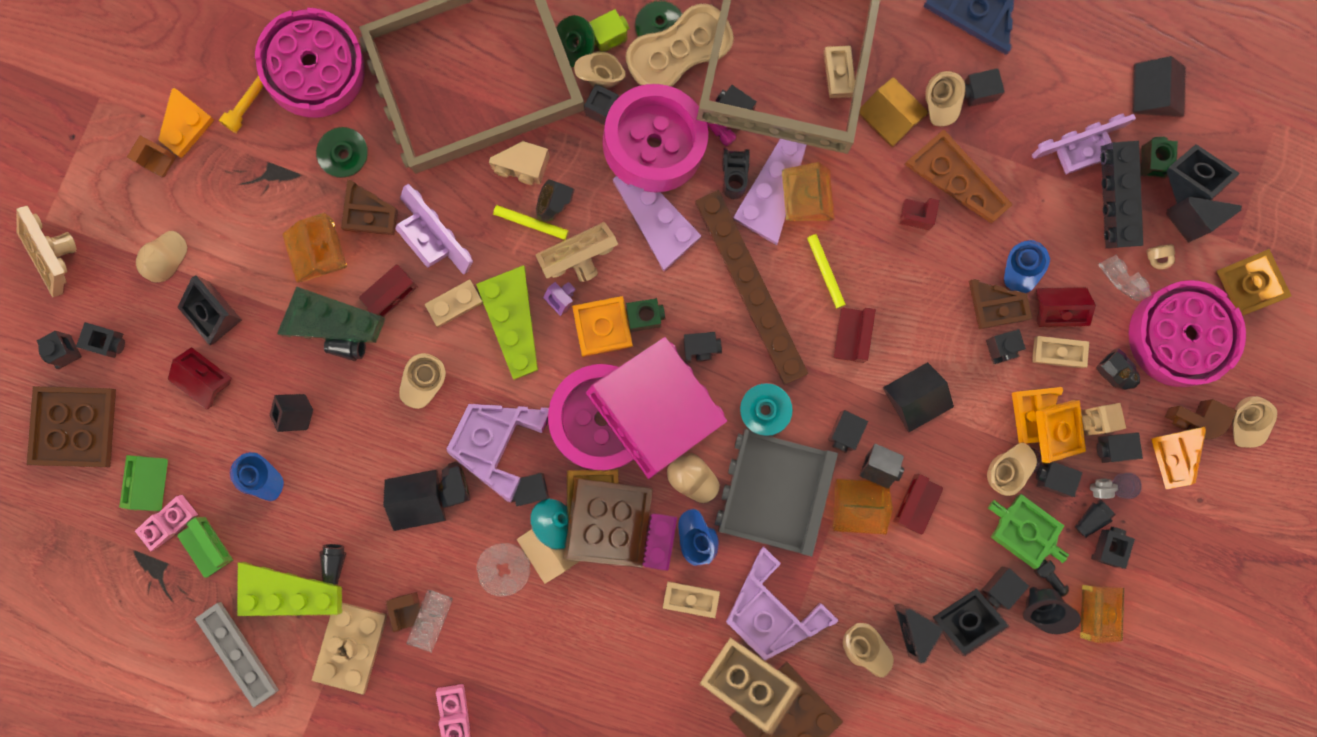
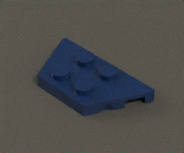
(983, 19)

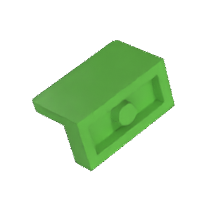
(143, 483)
(204, 546)

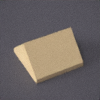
(546, 561)

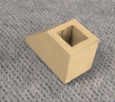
(522, 161)
(1103, 419)

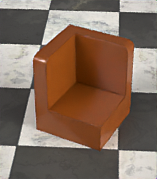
(151, 156)

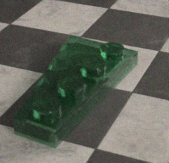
(325, 318)

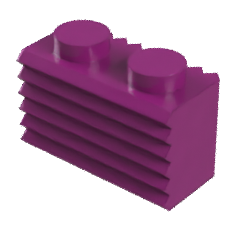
(660, 541)

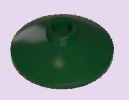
(655, 10)
(574, 29)
(331, 147)

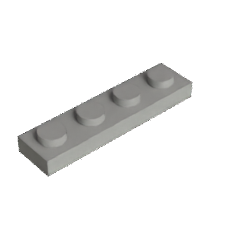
(237, 654)

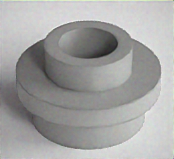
(1103, 488)

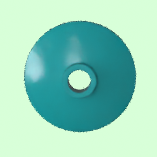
(775, 399)
(550, 523)

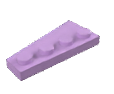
(764, 204)

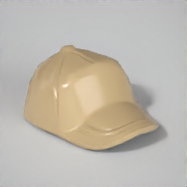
(599, 69)
(945, 97)
(161, 257)
(421, 380)
(1253, 421)
(1012, 469)
(693, 478)
(867, 649)

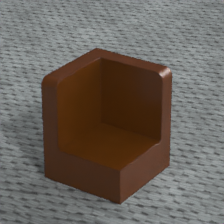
(403, 611)

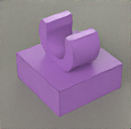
(559, 297)

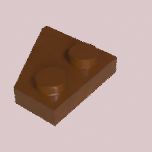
(367, 212)
(997, 305)

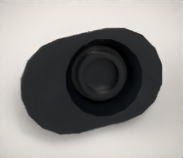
(1050, 612)

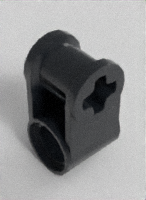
(735, 168)

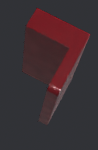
(388, 291)
(1065, 307)
(854, 334)
(198, 377)
(918, 504)

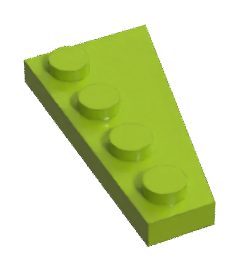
(510, 315)
(279, 593)

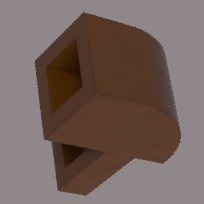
(1209, 414)

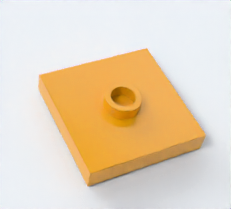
(602, 326)
(1060, 431)

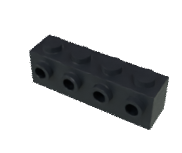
(1122, 194)

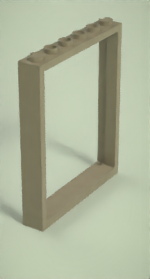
(779, 126)
(480, 140)

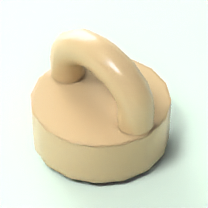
(1160, 252)

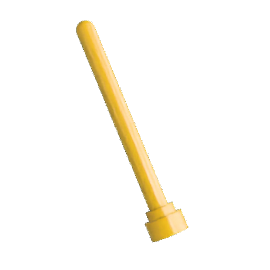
(233, 119)

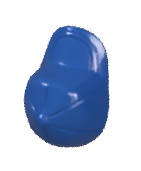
(1026, 266)
(256, 477)
(697, 540)

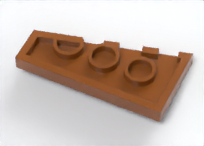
(956, 174)

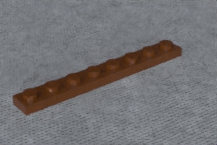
(751, 287)

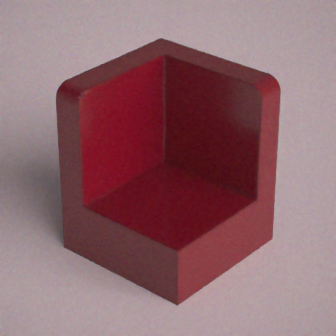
(919, 214)

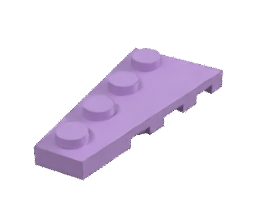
(660, 222)

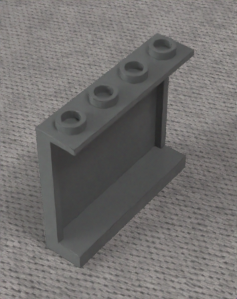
(776, 492)

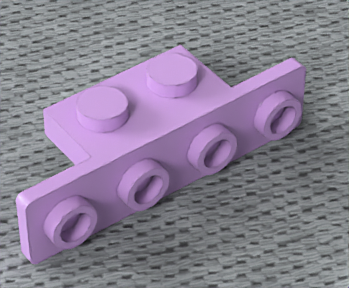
(1082, 149)
(428, 235)

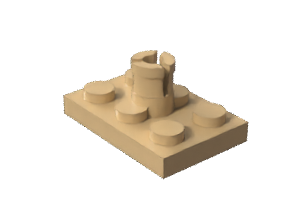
(45, 249)
(578, 253)
(350, 648)

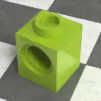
(609, 30)

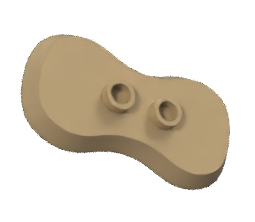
(669, 53)

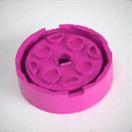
(315, 88)
(660, 114)
(1164, 348)
(574, 425)

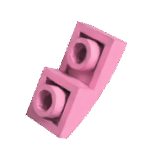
(166, 523)
(453, 711)

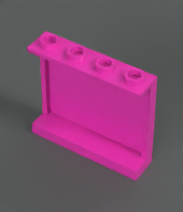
(656, 406)

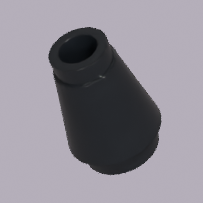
(345, 349)
(1095, 518)
(332, 561)

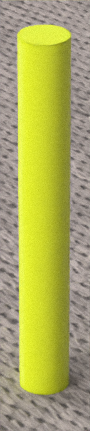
(530, 222)
(826, 271)

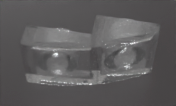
(1133, 286)
(429, 620)

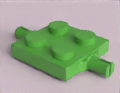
(1027, 531)

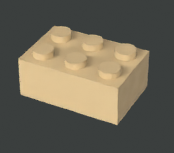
(751, 686)

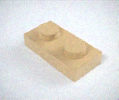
(839, 71)
(454, 303)
(1060, 352)
(691, 599)

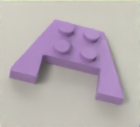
(483, 438)
(765, 620)

